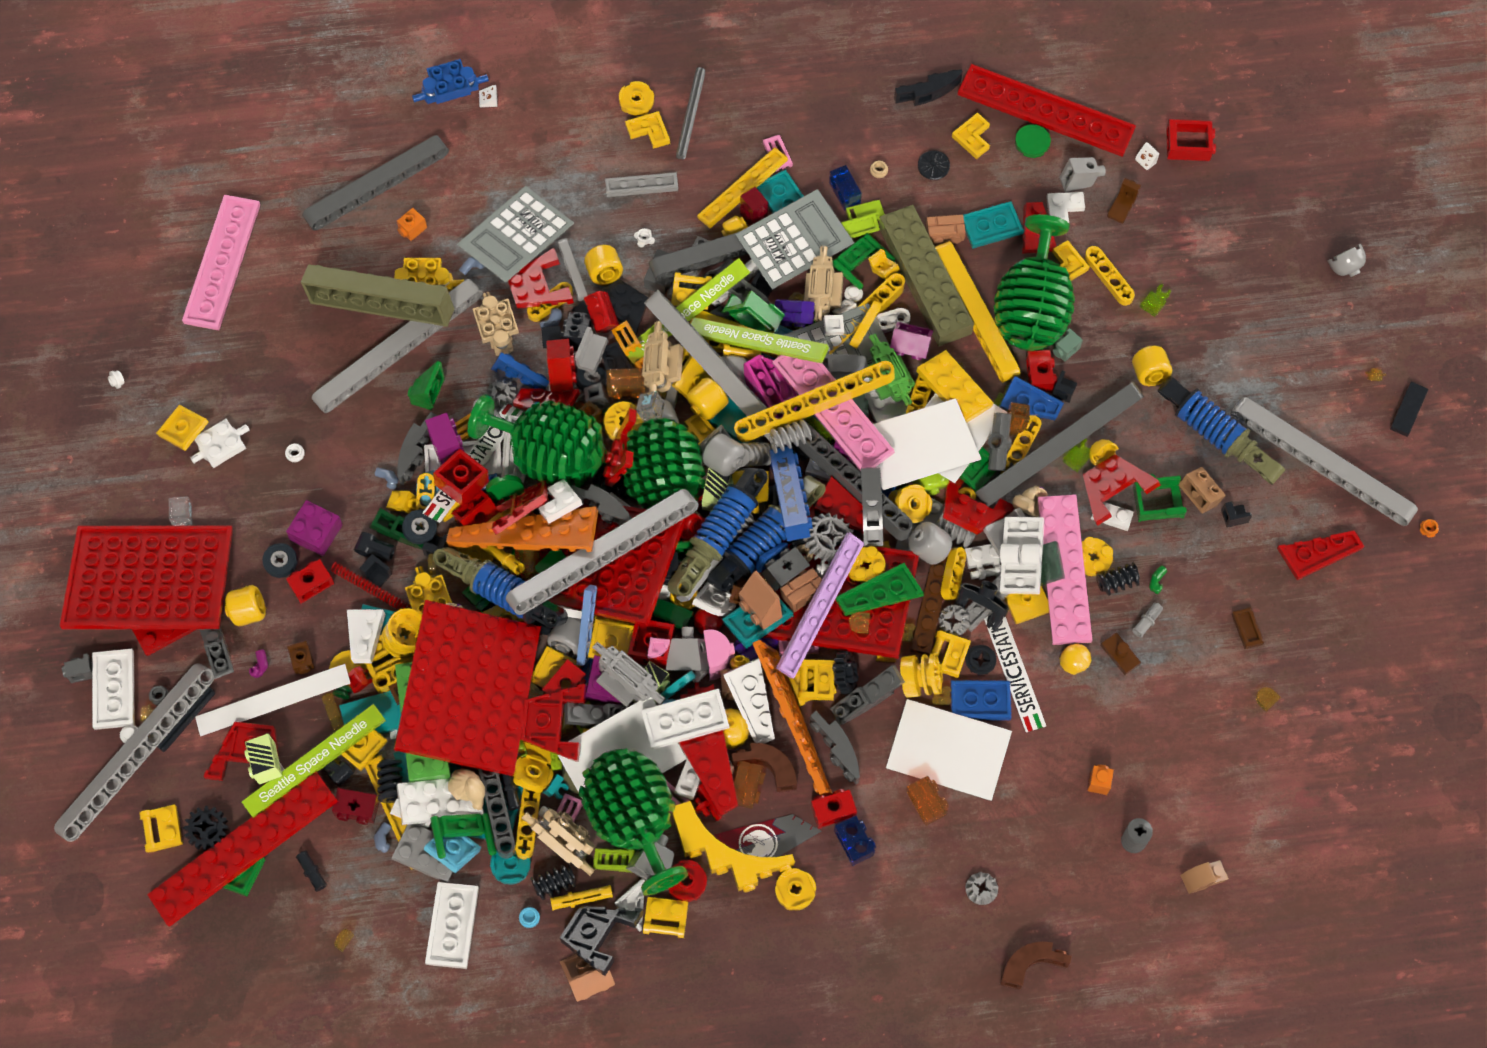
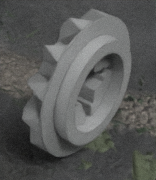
(501, 400)
(960, 614)
(985, 897)

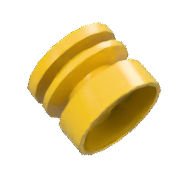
(617, 412)
(405, 623)
(924, 675)

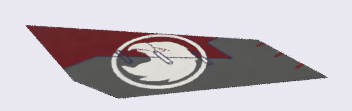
(769, 837)

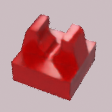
(358, 679)

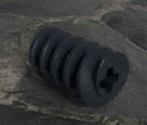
(1118, 578)
(388, 779)
(554, 881)

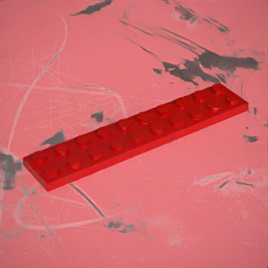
(1047, 110)
(241, 849)

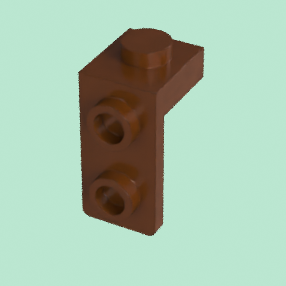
(1125, 200)

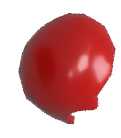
(692, 524)
(706, 621)

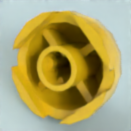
(738, 731)

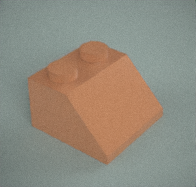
(760, 601)
(585, 979)

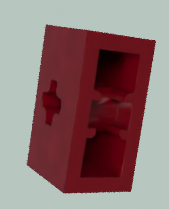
(753, 206)
(349, 799)

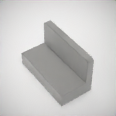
(590, 351)

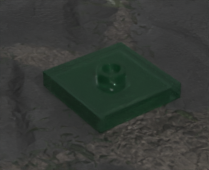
(1052, 565)

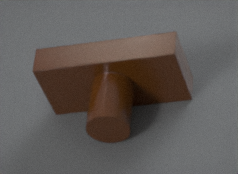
(1120, 653)

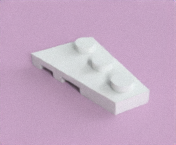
(364, 633)

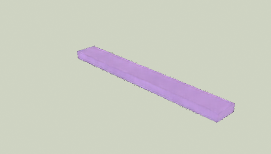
(820, 605)

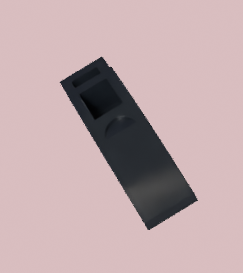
(935, 87)

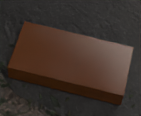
(1247, 628)

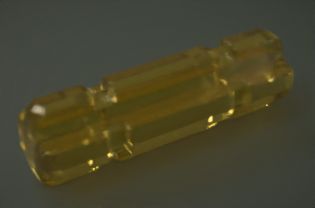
(332, 711)

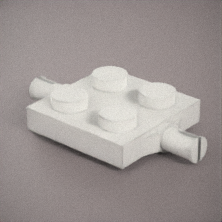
(219, 443)

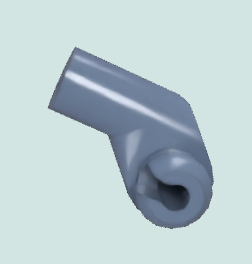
(470, 263)
(554, 318)
(380, 838)

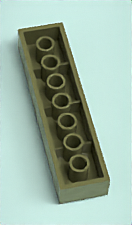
(926, 275)
(378, 295)

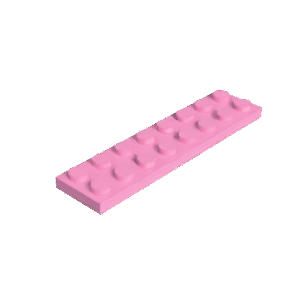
(221, 262)
(844, 421)
(1066, 596)

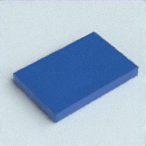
(981, 699)

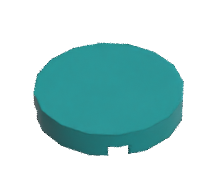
(679, 684)
(510, 870)

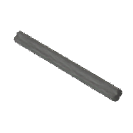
(690, 113)

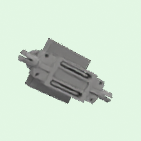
(625, 677)

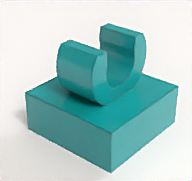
(554, 786)

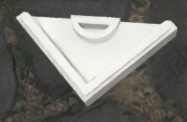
(633, 899)

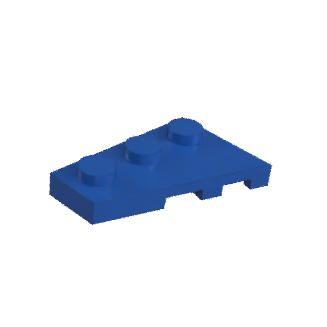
(522, 371)
(1040, 403)

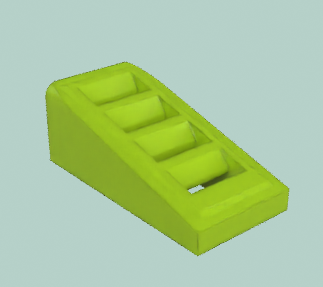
(616, 853)

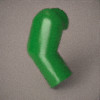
(1156, 577)

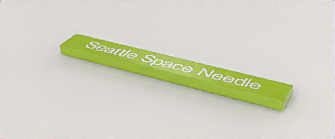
(699, 300)
(761, 340)
(314, 760)

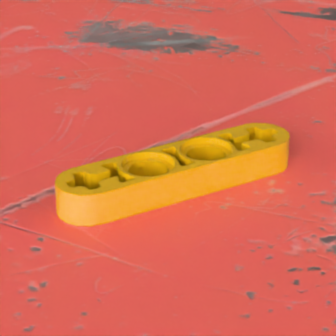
(1105, 277)
(918, 395)
(1019, 446)
(530, 844)

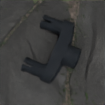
(986, 597)

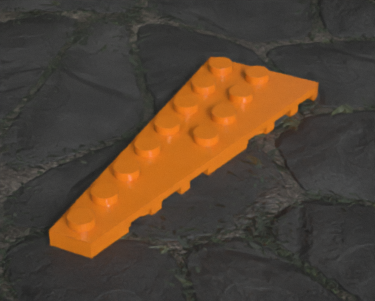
(569, 532)
(791, 711)

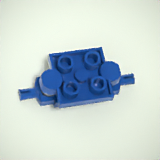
(448, 82)

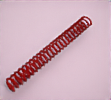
(369, 585)

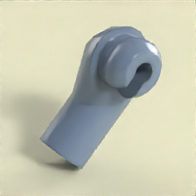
(389, 475)

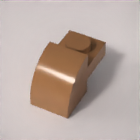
(1204, 876)

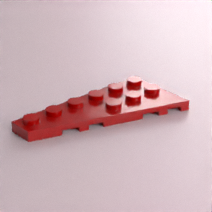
(711, 764)

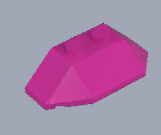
(767, 382)

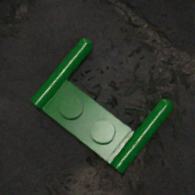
(856, 255)
(460, 827)

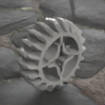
(823, 543)

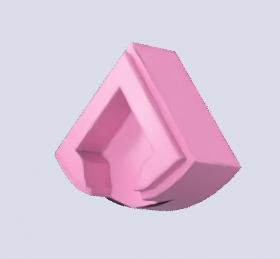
(657, 647)

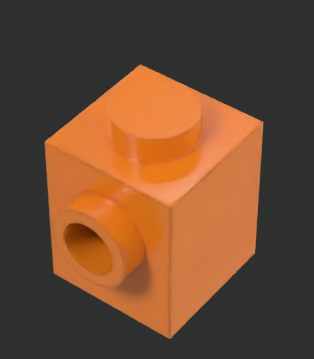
(411, 224)
(1100, 779)

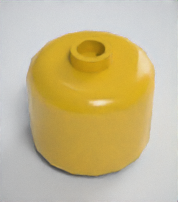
(603, 265)
(1152, 365)
(707, 399)
(245, 605)

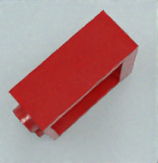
(1190, 153)

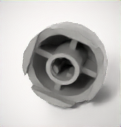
(1349, 261)

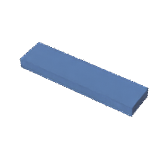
(586, 624)

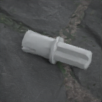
(1147, 620)

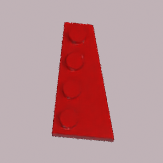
(1313, 555)

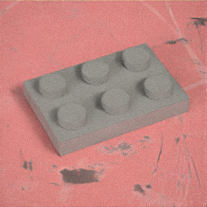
(412, 854)

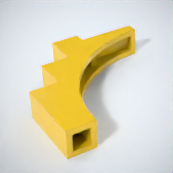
(745, 867)

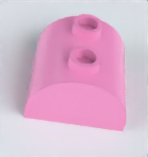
(718, 652)

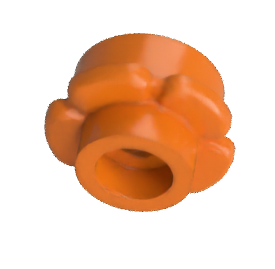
(1433, 528)

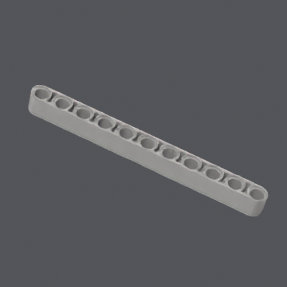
(389, 352)
(705, 355)
(1324, 461)
(604, 551)
(132, 761)

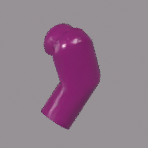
(259, 669)

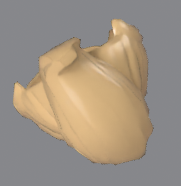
(1028, 500)
(467, 786)

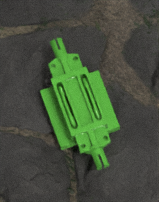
(902, 383)

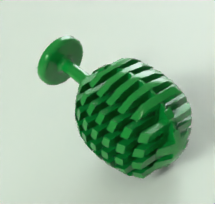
(1036, 293)
(548, 441)
(664, 463)
(630, 808)

